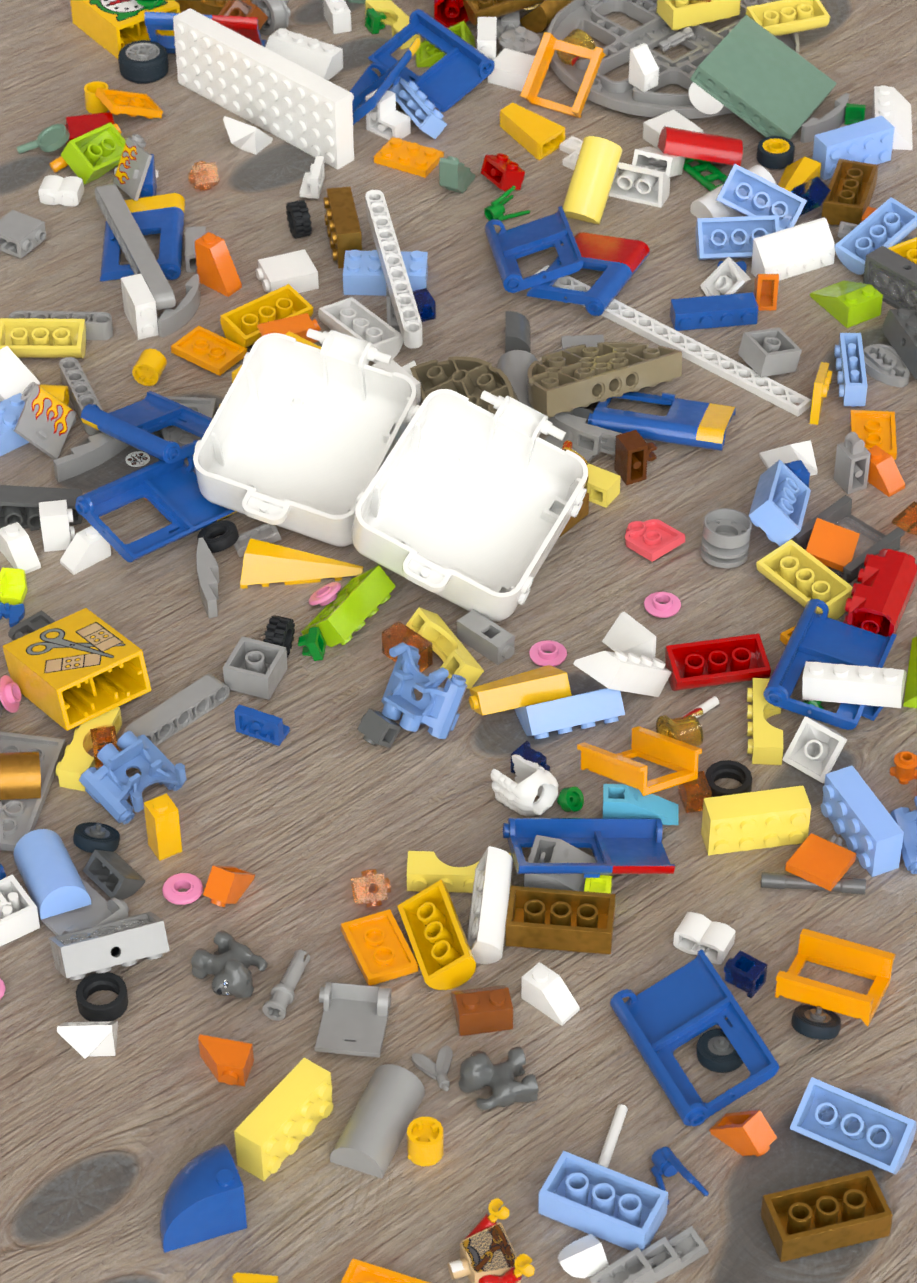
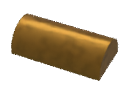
(495, 8)
(543, 14)
(20, 775)

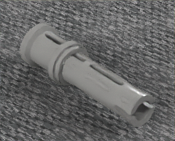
(283, 993)

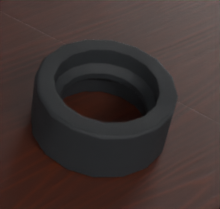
(731, 770)
(99, 982)

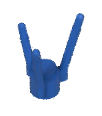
(668, 1164)

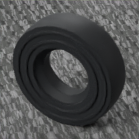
(226, 529)

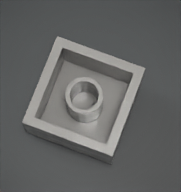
(769, 352)
(255, 667)

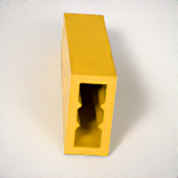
(531, 130)
(520, 690)

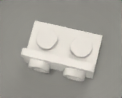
(313, 180)

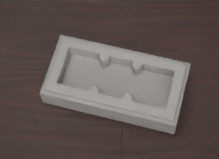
(265, 533)

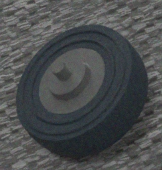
(96, 836)
(816, 1022)
(717, 1052)

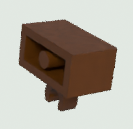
(632, 456)

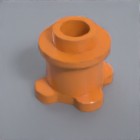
(905, 767)

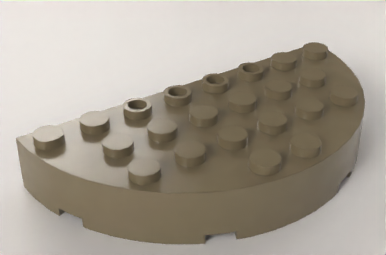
(592, 374)
(465, 376)

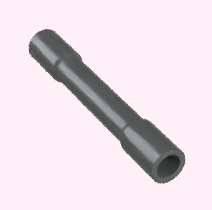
(783, 881)

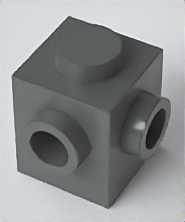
(378, 728)

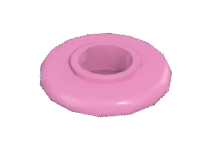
(325, 594)
(653, 606)
(539, 657)
(9, 694)
(182, 881)

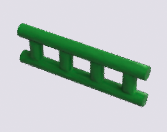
(706, 180)

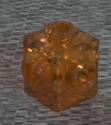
(210, 174)
(361, 884)

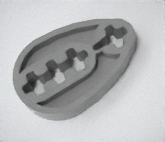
(892, 372)

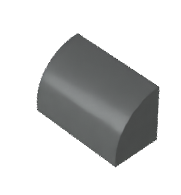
(517, 332)
(113, 874)

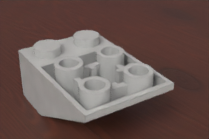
(556, 851)

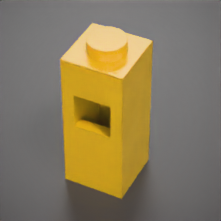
(163, 827)

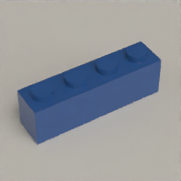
(714, 311)

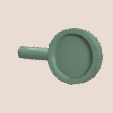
(48, 140)

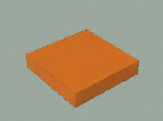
(832, 544)
(820, 862)

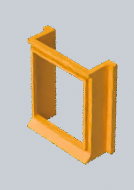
(540, 66)
(651, 747)
(843, 956)

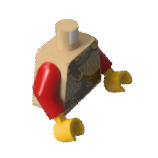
(489, 1254)

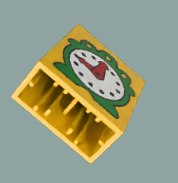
(117, 21)

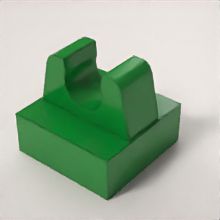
(373, 19)
(854, 113)
(313, 644)

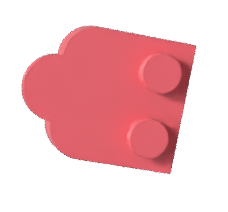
(652, 538)

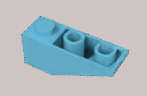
(628, 802)

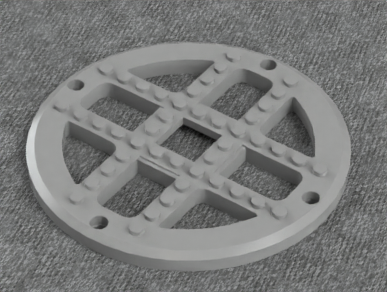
(622, 95)

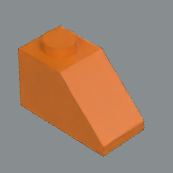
(766, 291)
(884, 472)
(227, 884)
(227, 1059)
(745, 1132)

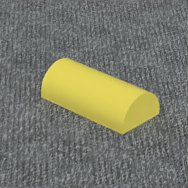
(789, 16)
(592, 179)
(44, 337)
(805, 578)

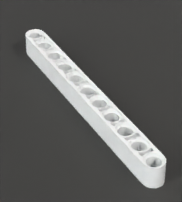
(394, 269)

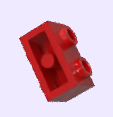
(502, 171)

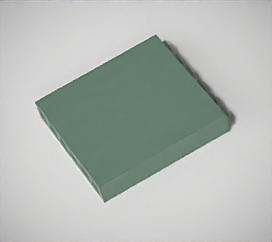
(763, 80)

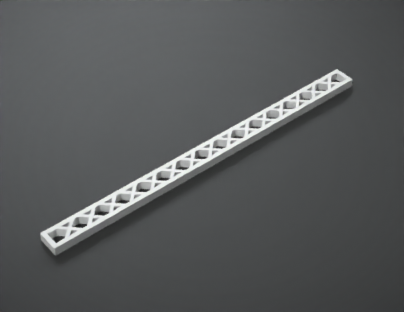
(704, 357)

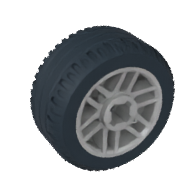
(143, 62)

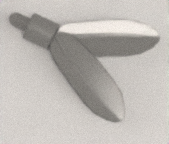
(436, 1071)

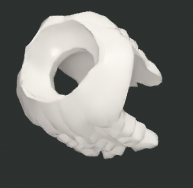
(528, 783)

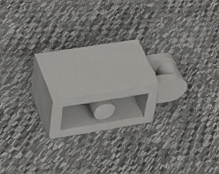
(852, 464)

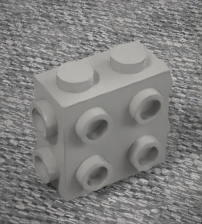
(20, 233)

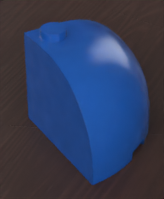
(203, 1201)

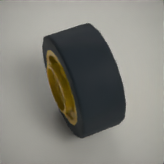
(775, 152)

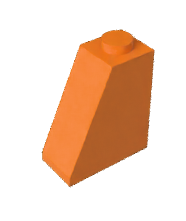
(216, 265)
(296, 324)

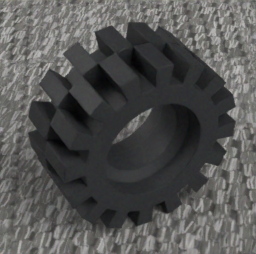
(298, 219)
(280, 632)

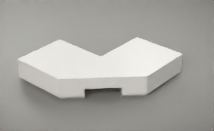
(571, 146)

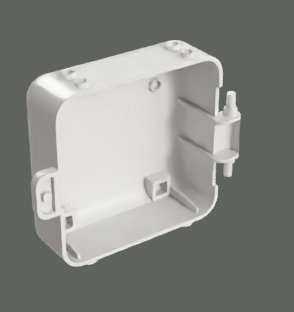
(304, 433)
(471, 501)

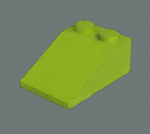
(429, 55)
(94, 152)
(850, 302)

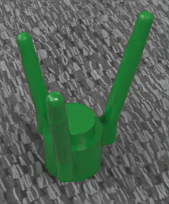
(496, 209)

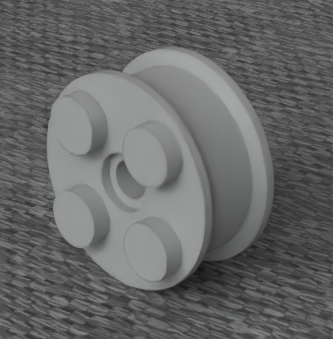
(277, 12)
(520, 41)

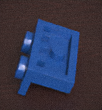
(260, 725)

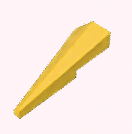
(799, 173)
(275, 563)

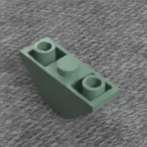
(454, 175)

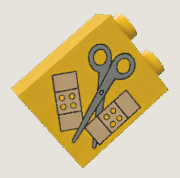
(77, 668)

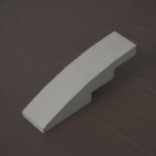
(87, 456)
(207, 578)
(655, 1261)

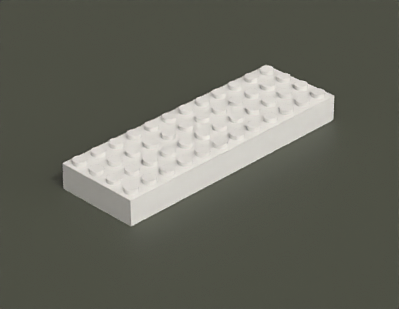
(264, 88)

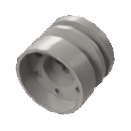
(726, 538)

